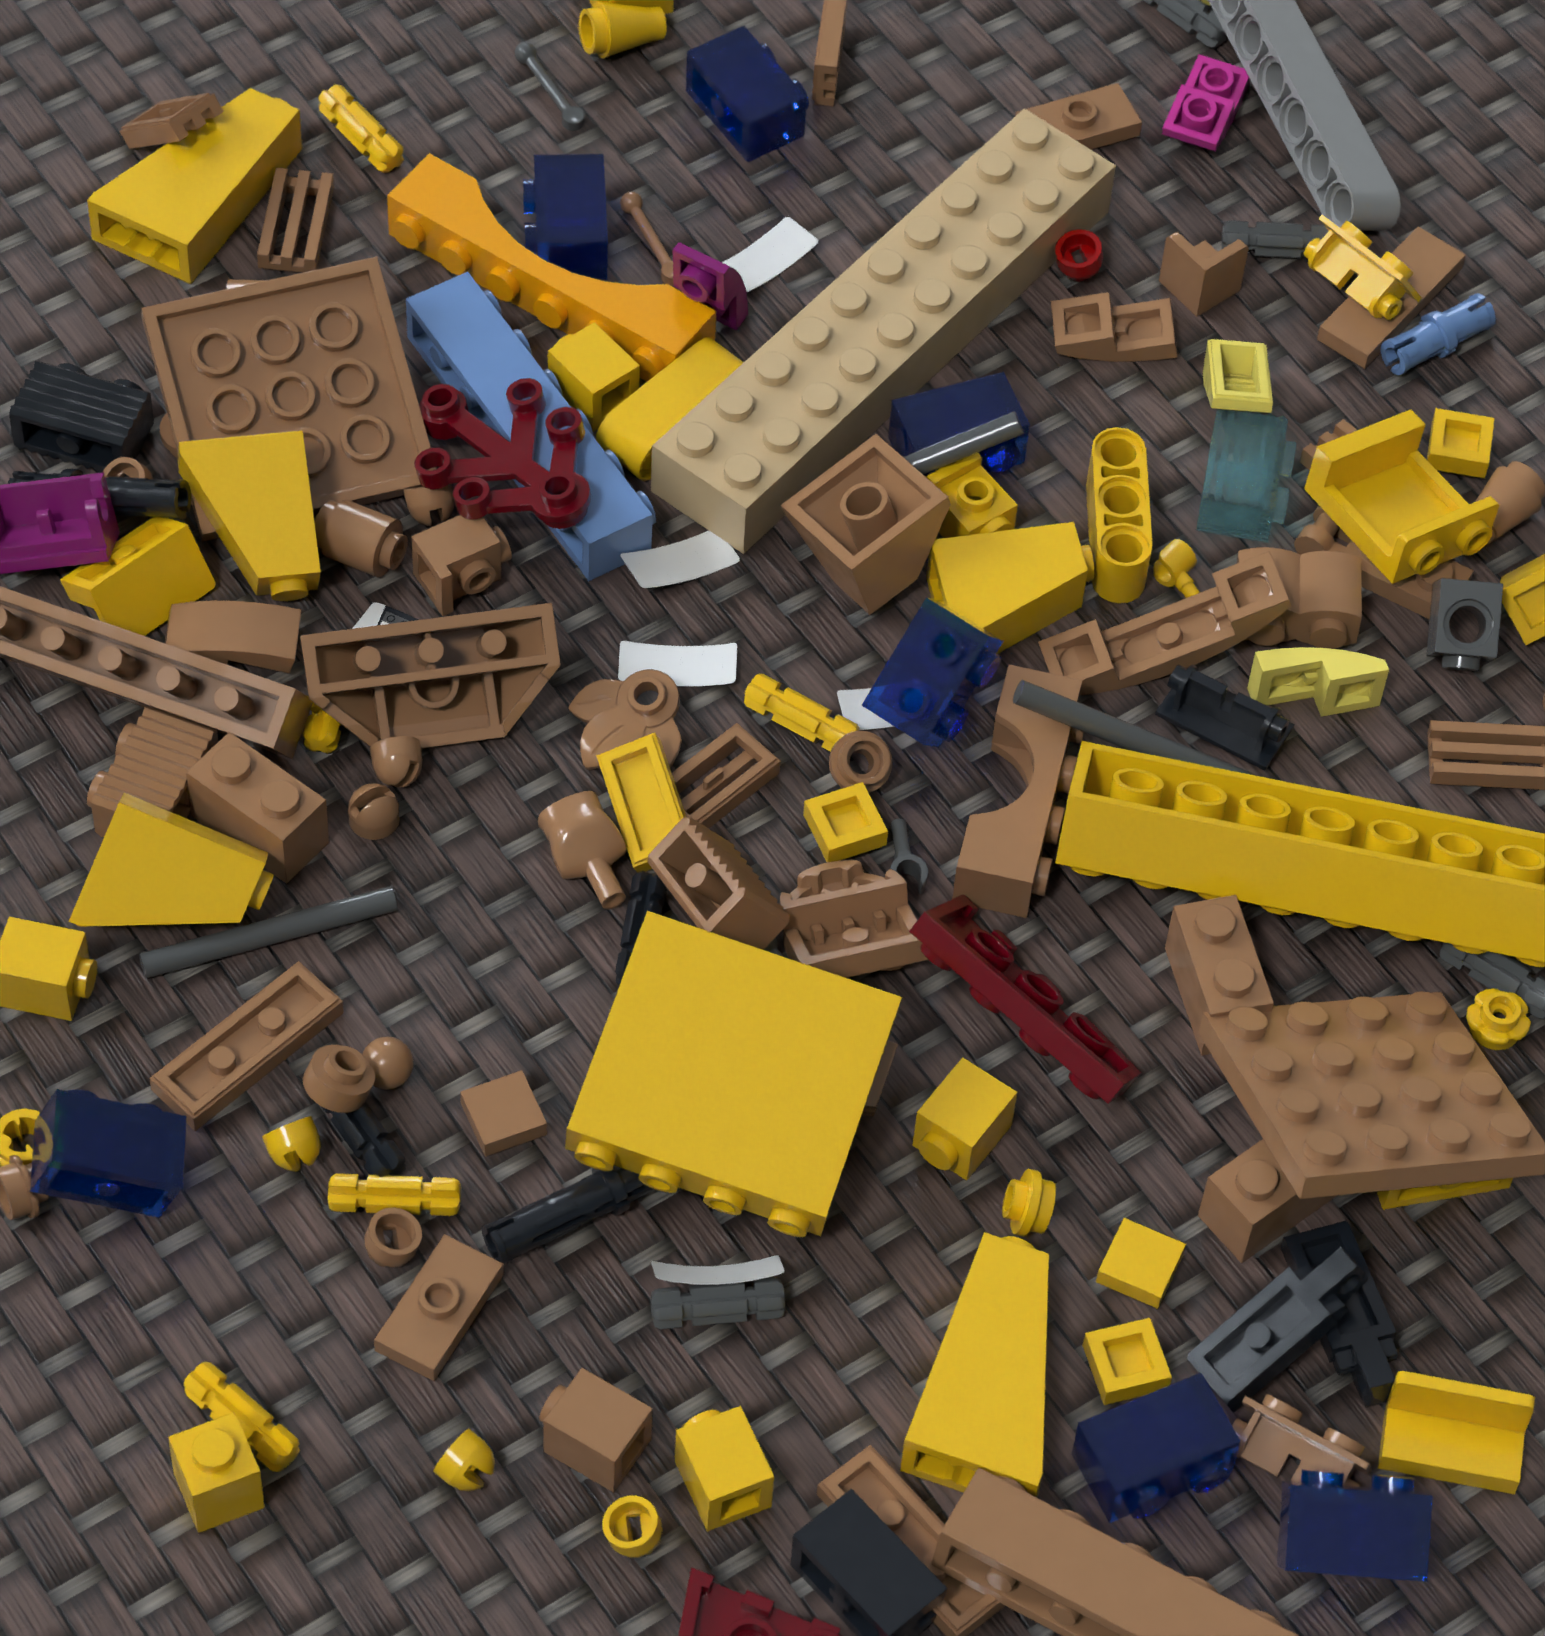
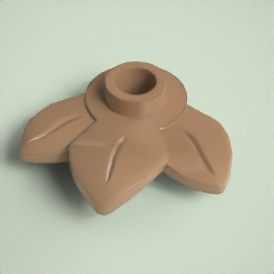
(618, 718)

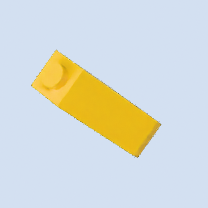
(259, 506)
(1011, 578)
(169, 872)

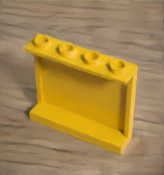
(731, 1075)

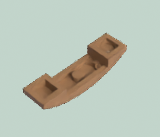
(1181, 633)

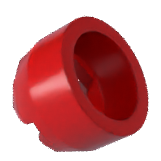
(1089, 248)

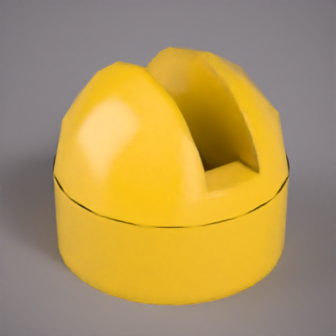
(292, 1143)
(462, 1459)
(618, 1527)

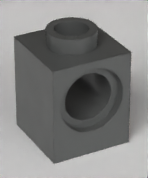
(1480, 599)

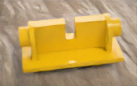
(1379, 280)

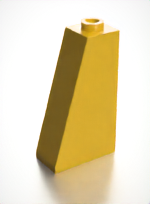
(197, 191)
(988, 1375)

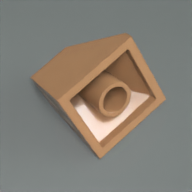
(870, 522)

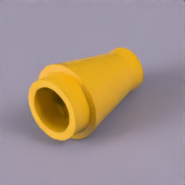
(619, 27)

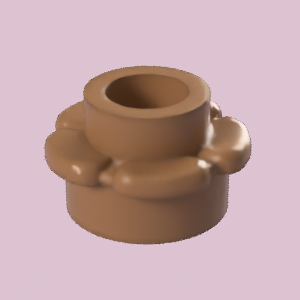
(15, 1190)

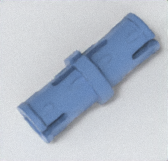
(1438, 334)

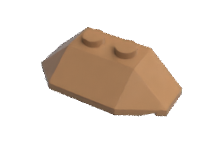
(434, 676)

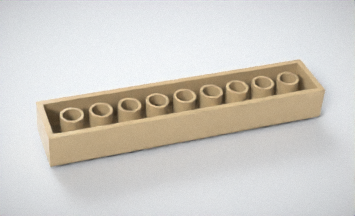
(880, 330)

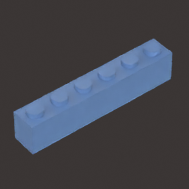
(478, 353)

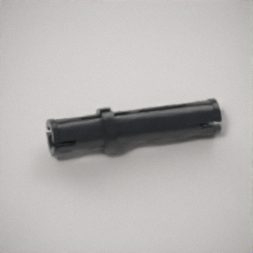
(133, 495)
(562, 1212)

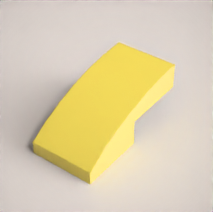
(1333, 677)

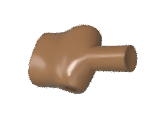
(585, 844)

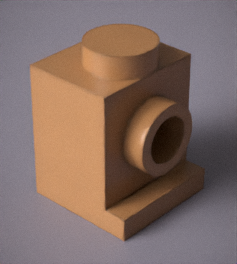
(458, 559)

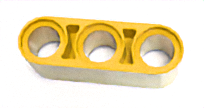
(662, 403)
(1119, 514)

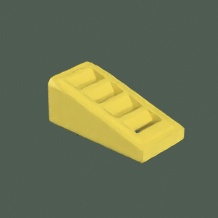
(1237, 376)

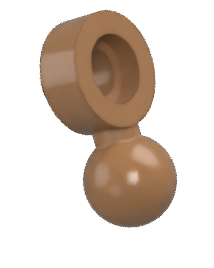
(343, 1077)

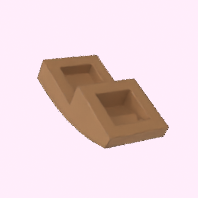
(1125, 333)
(236, 632)

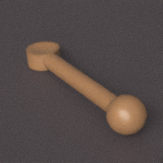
(631, 204)

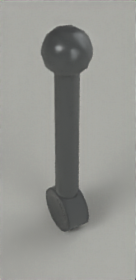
(571, 115)

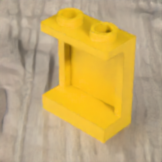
(1396, 500)

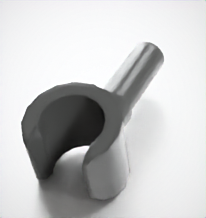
(904, 860)

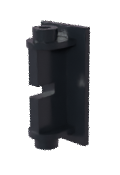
(1224, 718)

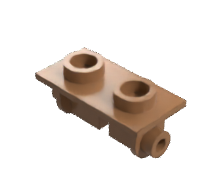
(1275, 1435)

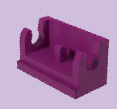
(56, 523)

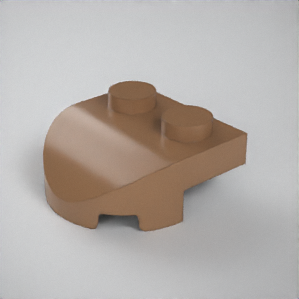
(850, 920)

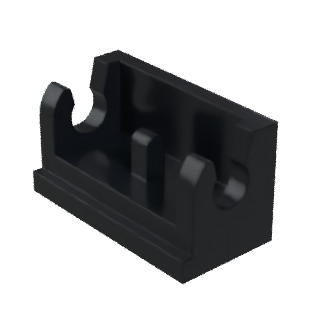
(865, 1571)

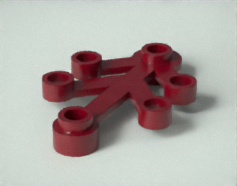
(554, 496)

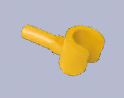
(1174, 564)

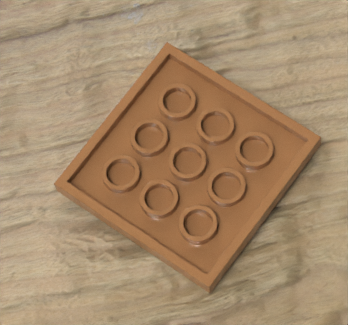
(296, 357)
(1373, 1094)

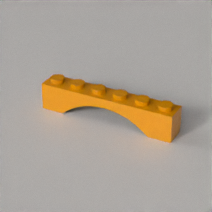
(448, 220)

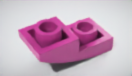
(1207, 103)

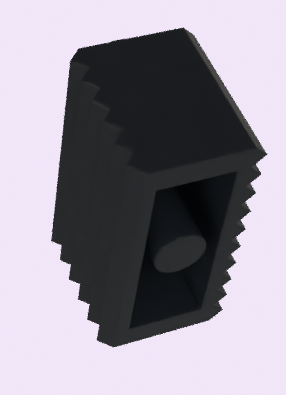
(80, 416)

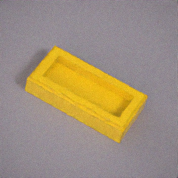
(641, 795)

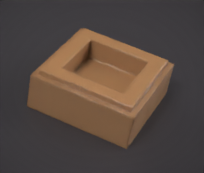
(503, 1113)

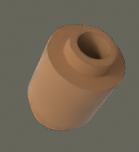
(360, 537)

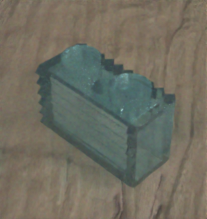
(1244, 473)

